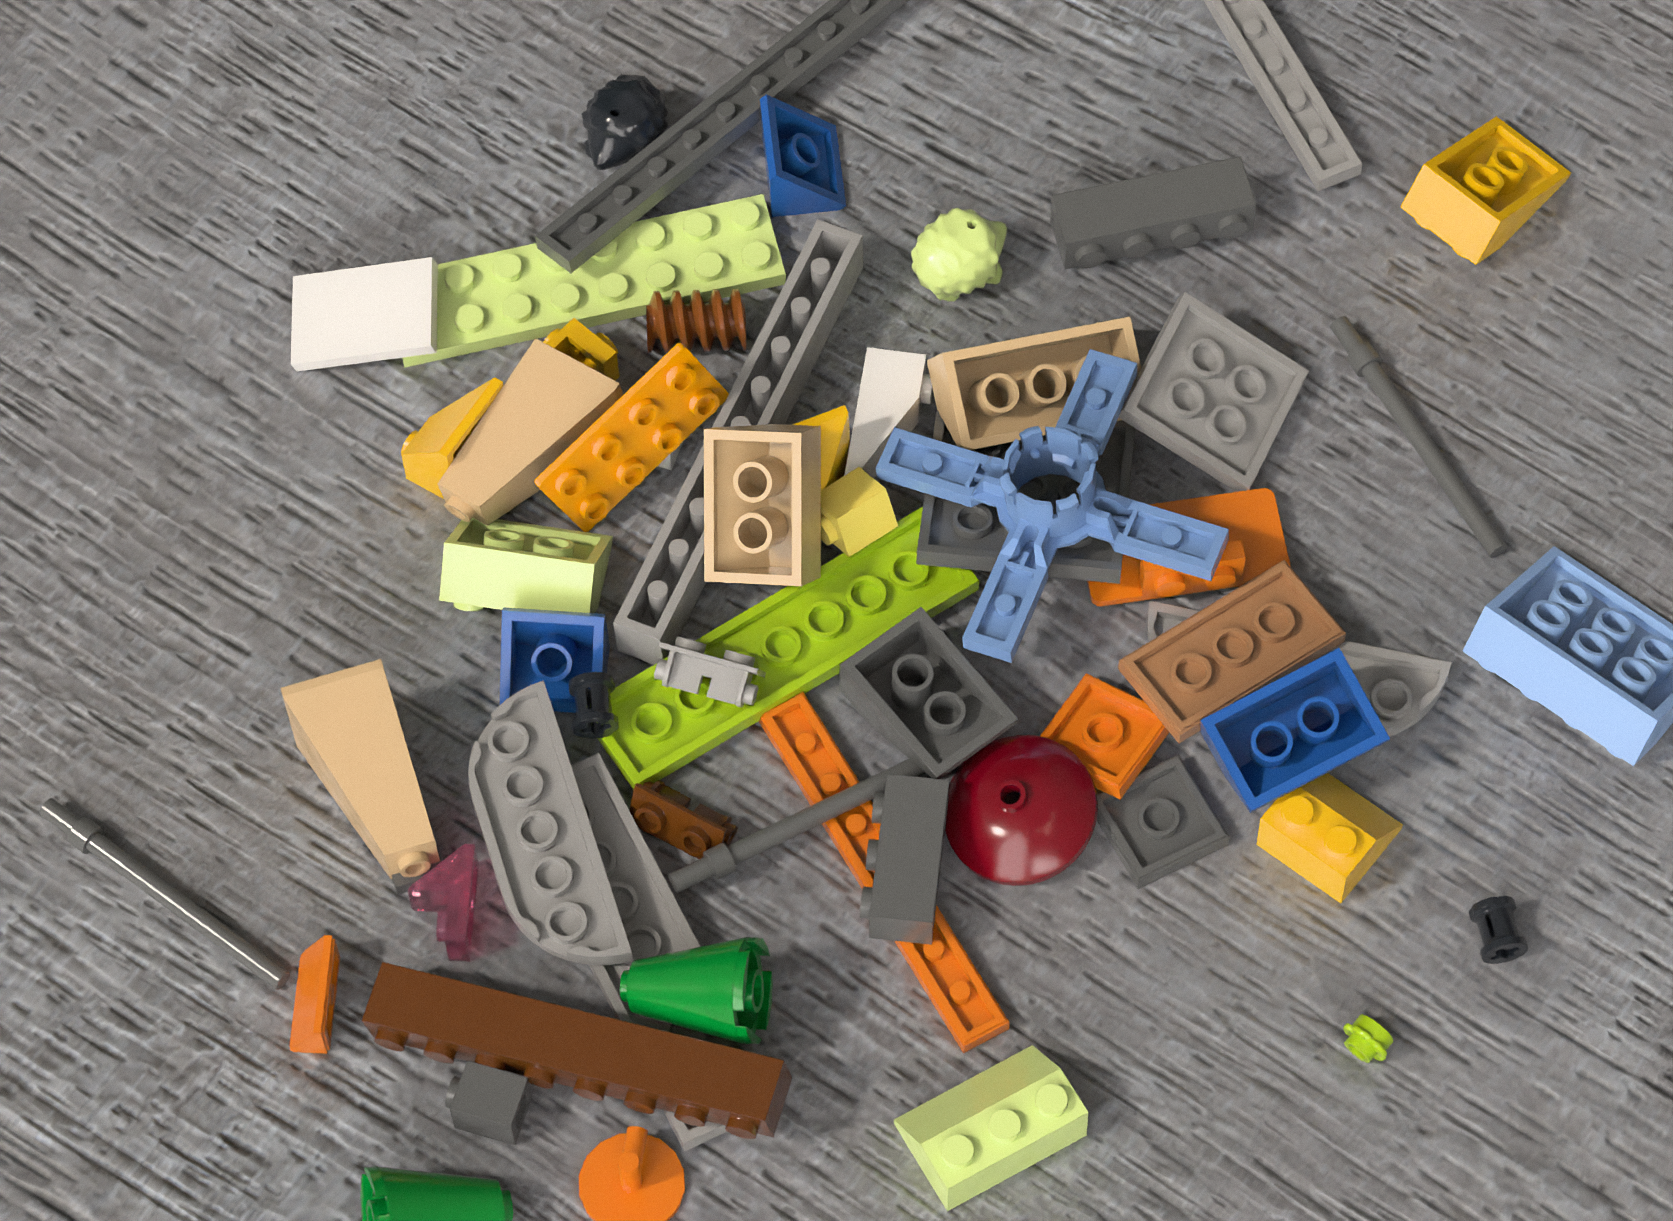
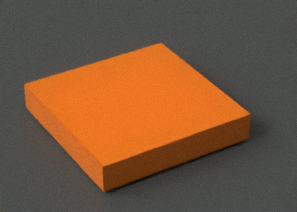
(1108, 733)

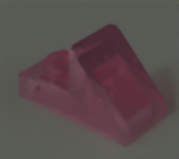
(452, 893)

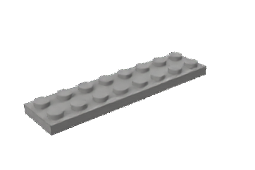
(646, 910)

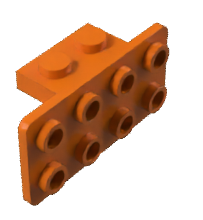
(1252, 548)

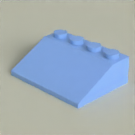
(1582, 653)

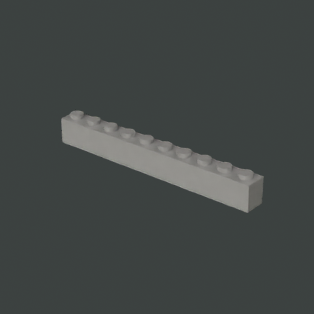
(760, 396)

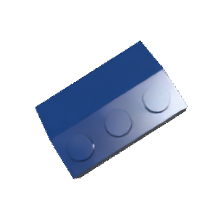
(1293, 730)

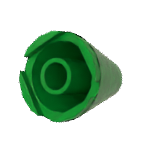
(705, 989)
(431, 1196)

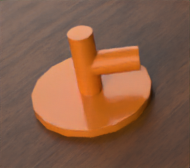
(632, 1179)

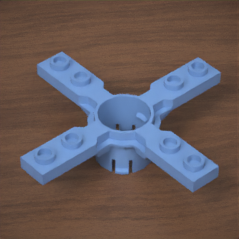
(1033, 529)

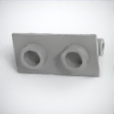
(729, 675)

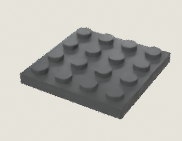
(973, 536)

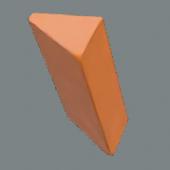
(315, 997)

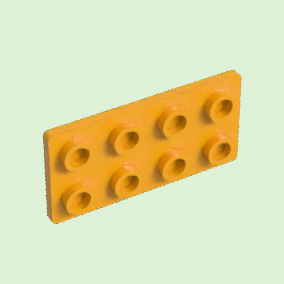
(632, 438)

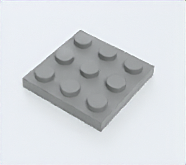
(1213, 393)

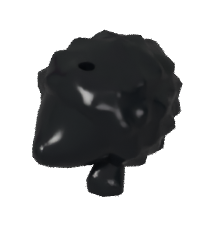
(623, 120)

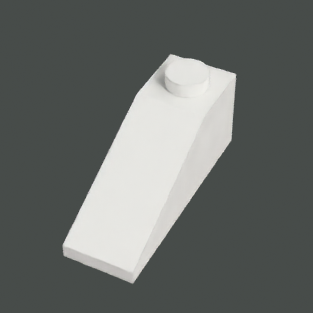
(889, 397)

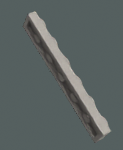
(1287, 90)

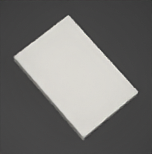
(364, 314)

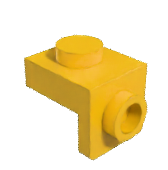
(586, 347)

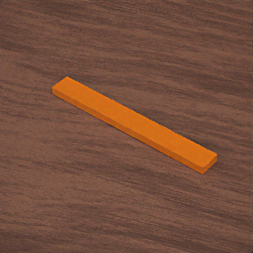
(940, 968)

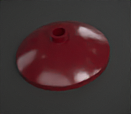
(1037, 833)

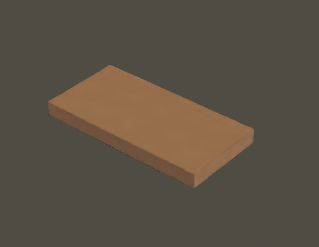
(1231, 649)

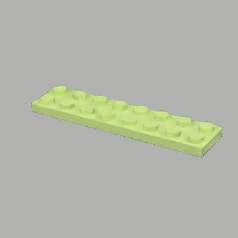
(527, 295)

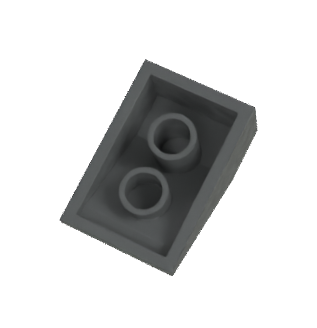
(924, 695)

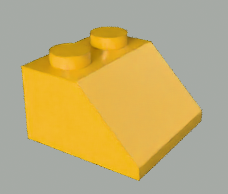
(1327, 834)

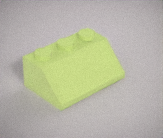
(523, 567)
(993, 1126)

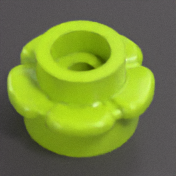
(1367, 1039)

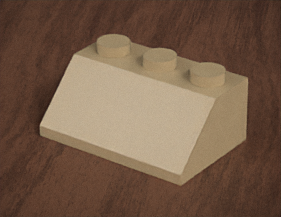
(762, 504)

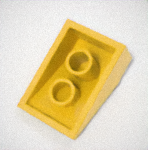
(1483, 189)

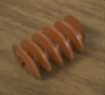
(696, 320)

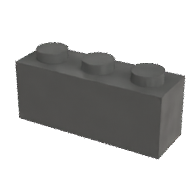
(906, 859)

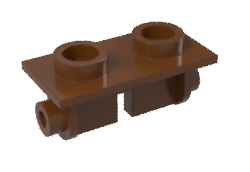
(665, 815)

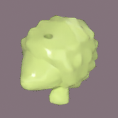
(959, 253)

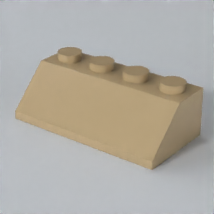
(1019, 383)

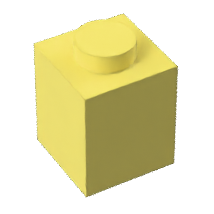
(855, 512)

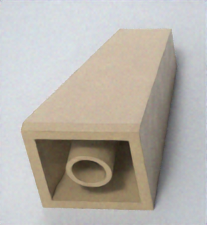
(523, 431)
(359, 752)

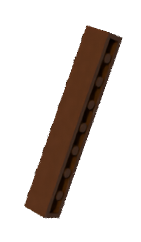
(578, 1050)

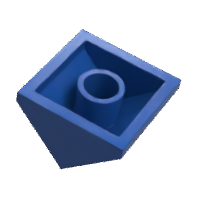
(800, 160)
(551, 649)

